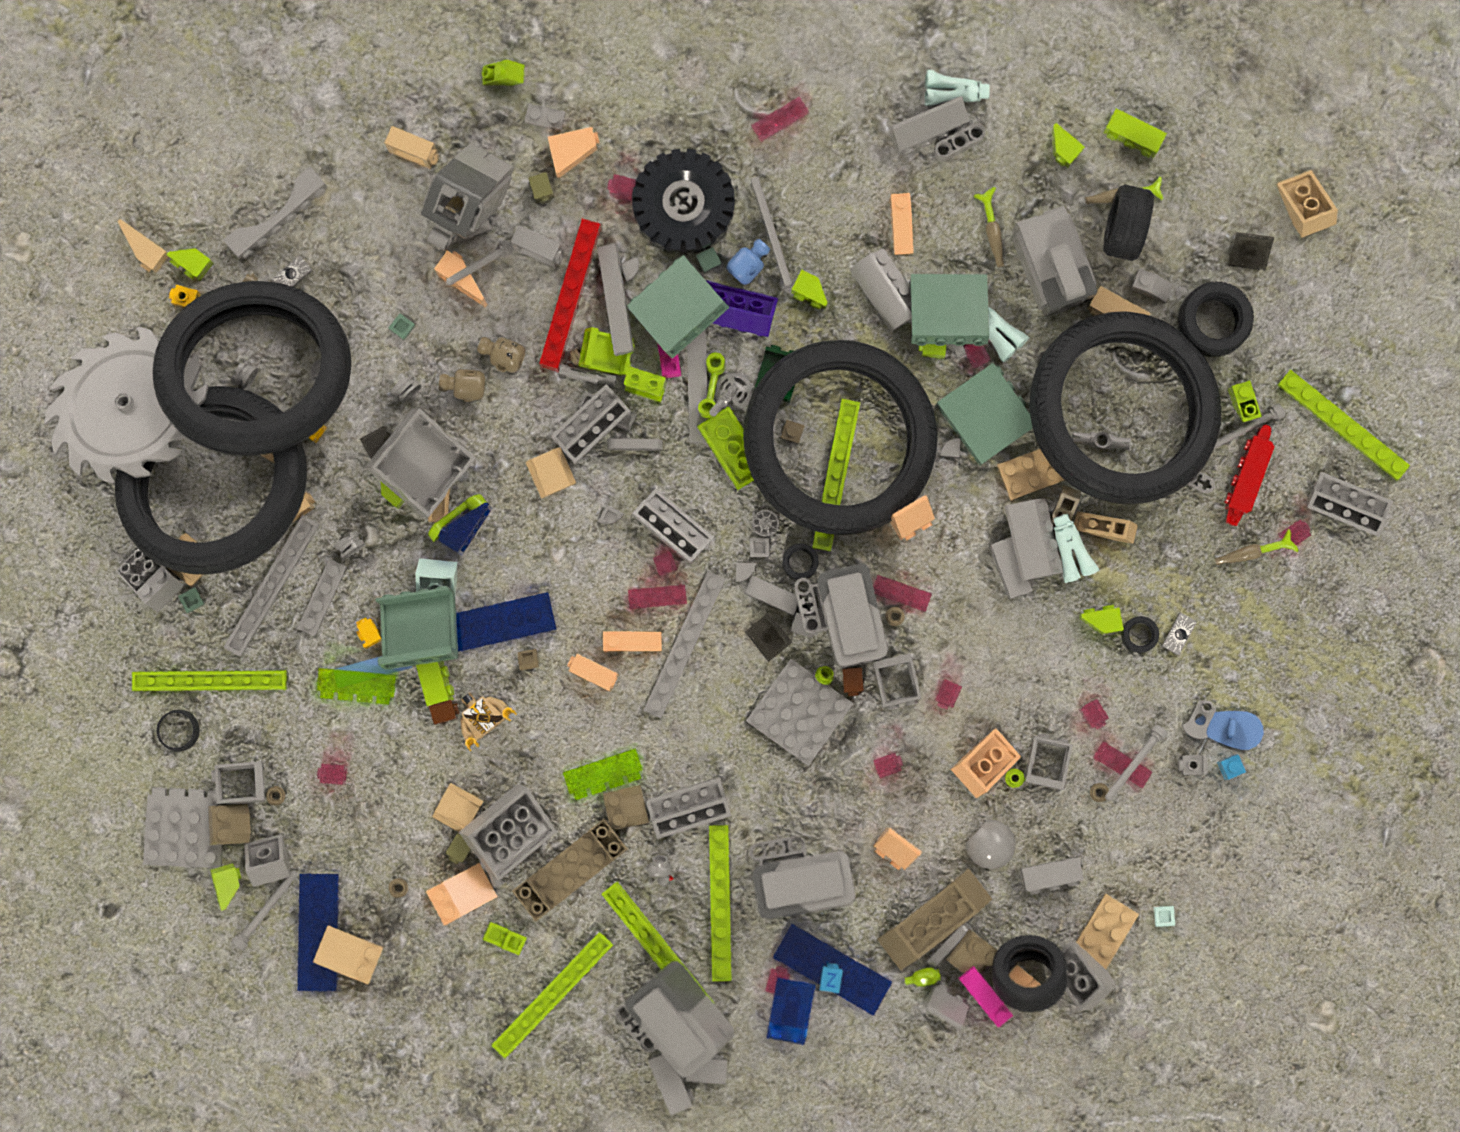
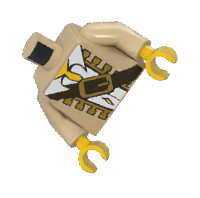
(482, 717)

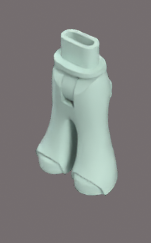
(969, 89)
(1002, 346)
(1068, 539)

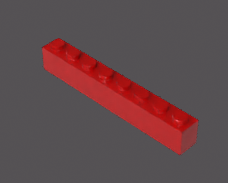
(570, 295)

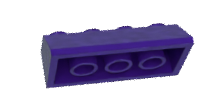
(747, 310)

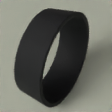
(196, 730)

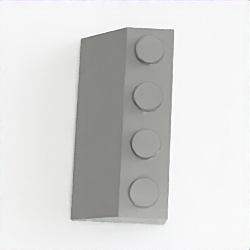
(929, 126)
(1034, 539)

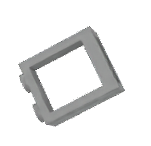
(537, 246)
(911, 700)
(1044, 739)
(259, 783)

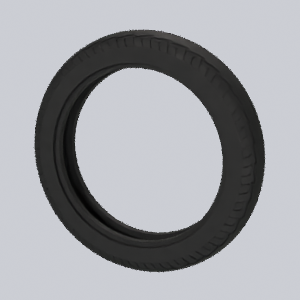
(1179, 354)
(885, 371)
(263, 435)
(249, 541)

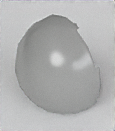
(991, 845)

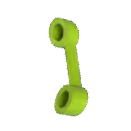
(714, 369)
(470, 503)

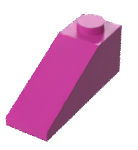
(985, 997)

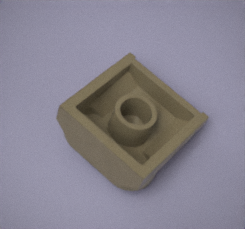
(625, 807)
(229, 824)
(972, 952)

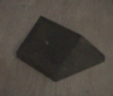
(1250, 251)
(373, 441)
(768, 637)

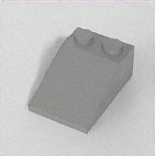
(1086, 978)
(946, 1005)

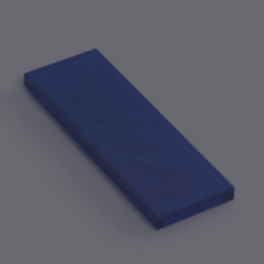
(504, 621)
(316, 911)
(808, 955)

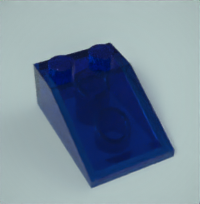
(462, 531)
(790, 1011)

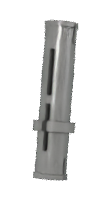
(586, 375)

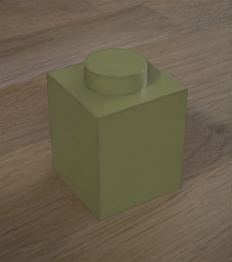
(541, 188)
(458, 850)

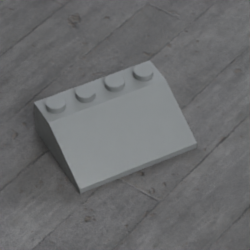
(508, 831)

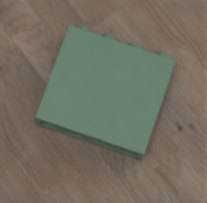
(677, 306)
(949, 309)
(986, 413)
(418, 627)

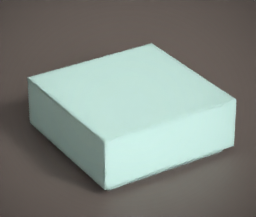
(1164, 916)

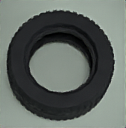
(1128, 222)
(1231, 297)
(1029, 998)

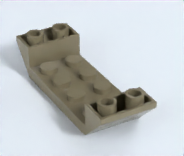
(569, 870)
(935, 920)

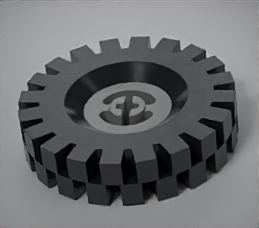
(703, 181)

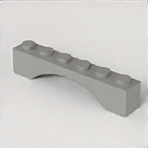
(246, 239)

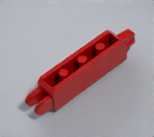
(1250, 475)

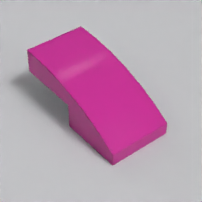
(669, 366)

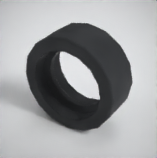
(800, 547)
(1154, 637)

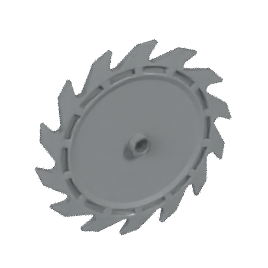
(95, 413)

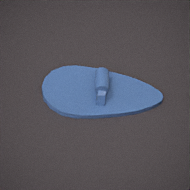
(1234, 729)

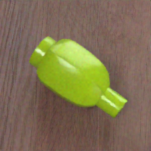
(924, 977)

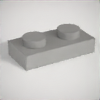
(545, 117)

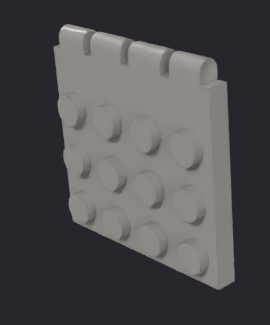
(180, 829)

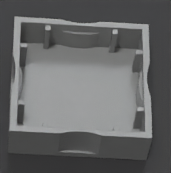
(420, 462)

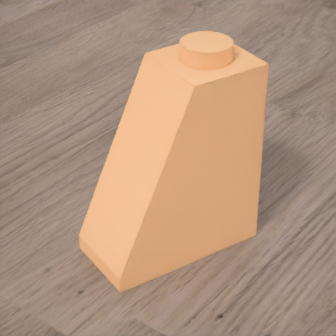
(572, 148)
(593, 672)

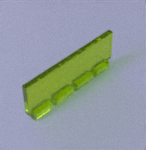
(351, 682)
(602, 771)

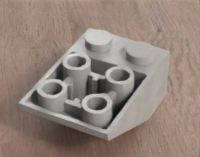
(149, 580)

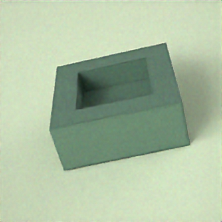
(708, 259)
(401, 326)
(191, 600)

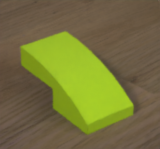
(504, 938)

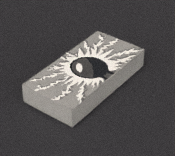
(293, 273)
(1179, 633)

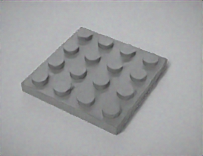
(799, 712)

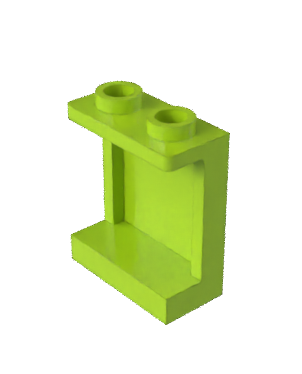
(599, 355)
(645, 384)

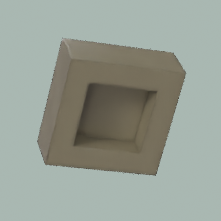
(792, 432)
(528, 659)

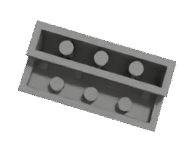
(884, 288)
(591, 423)
(1349, 504)
(672, 526)
(688, 807)

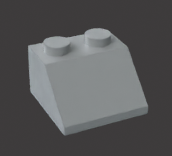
(267, 860)

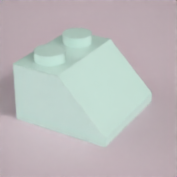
(436, 573)

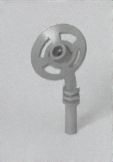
(725, 396)

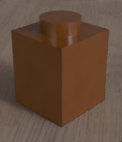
(852, 681)
(444, 712)

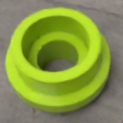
(827, 672)
(1019, 773)

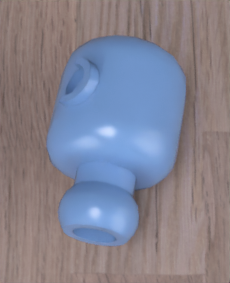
(747, 263)

